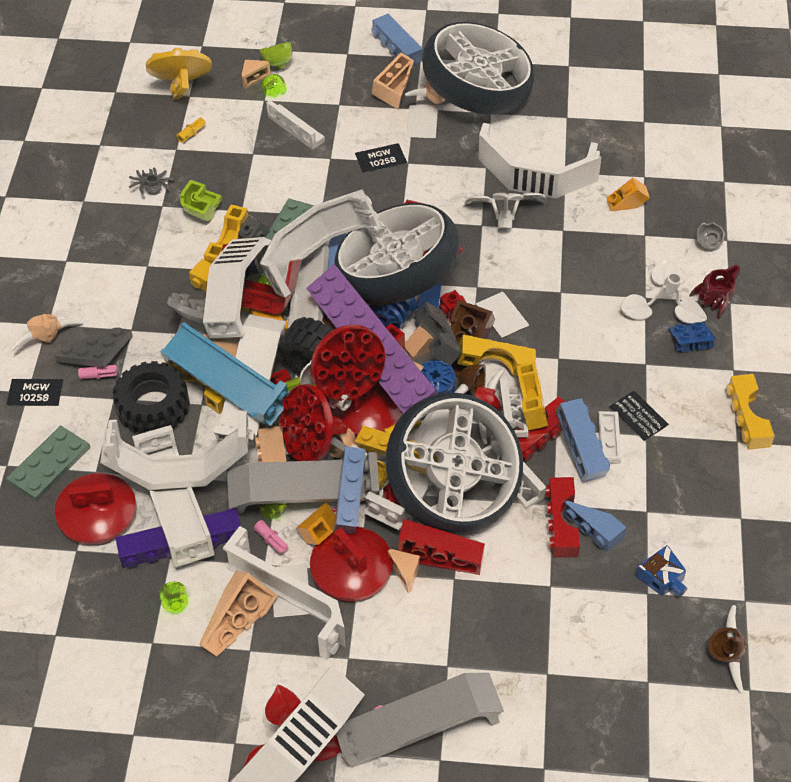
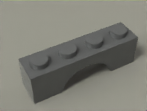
(434, 321)

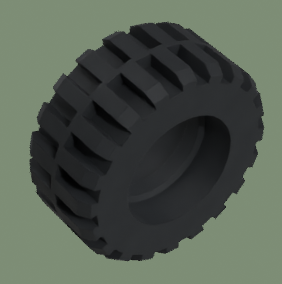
(300, 342)
(146, 379)

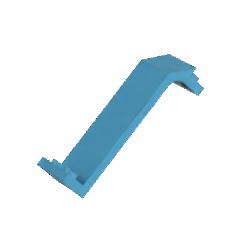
(226, 374)

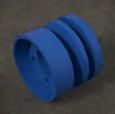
(394, 313)
(440, 376)

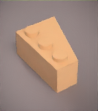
(393, 80)
(270, 445)

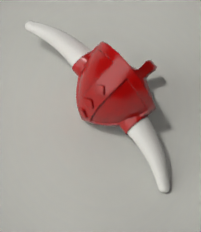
(488, 395)

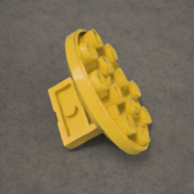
(179, 68)

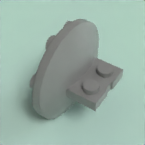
(190, 309)

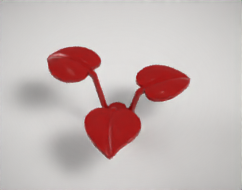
(279, 708)

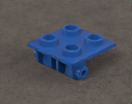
(692, 336)

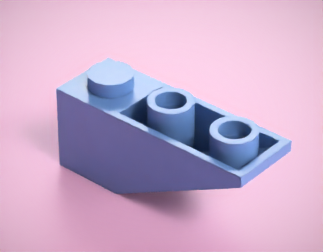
(600, 526)

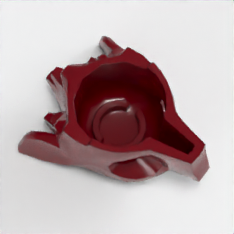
(718, 290)

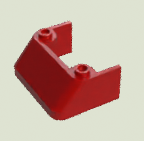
(263, 297)

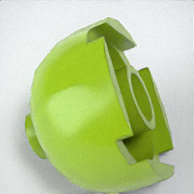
(277, 54)

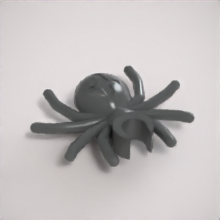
(150, 181)

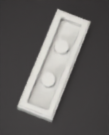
(610, 436)

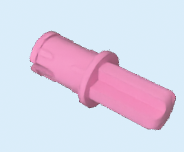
(97, 372)
(270, 537)

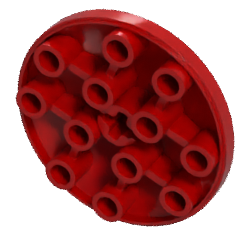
(347, 362)
(371, 410)
(308, 423)
(95, 508)
(351, 564)

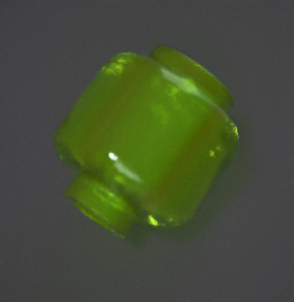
(273, 510)
(174, 596)

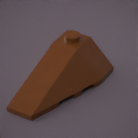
(470, 321)

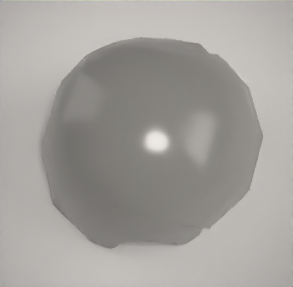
(710, 235)

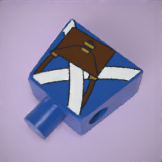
(663, 572)

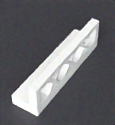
(294, 125)
(508, 411)
(529, 479)

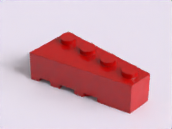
(441, 548)

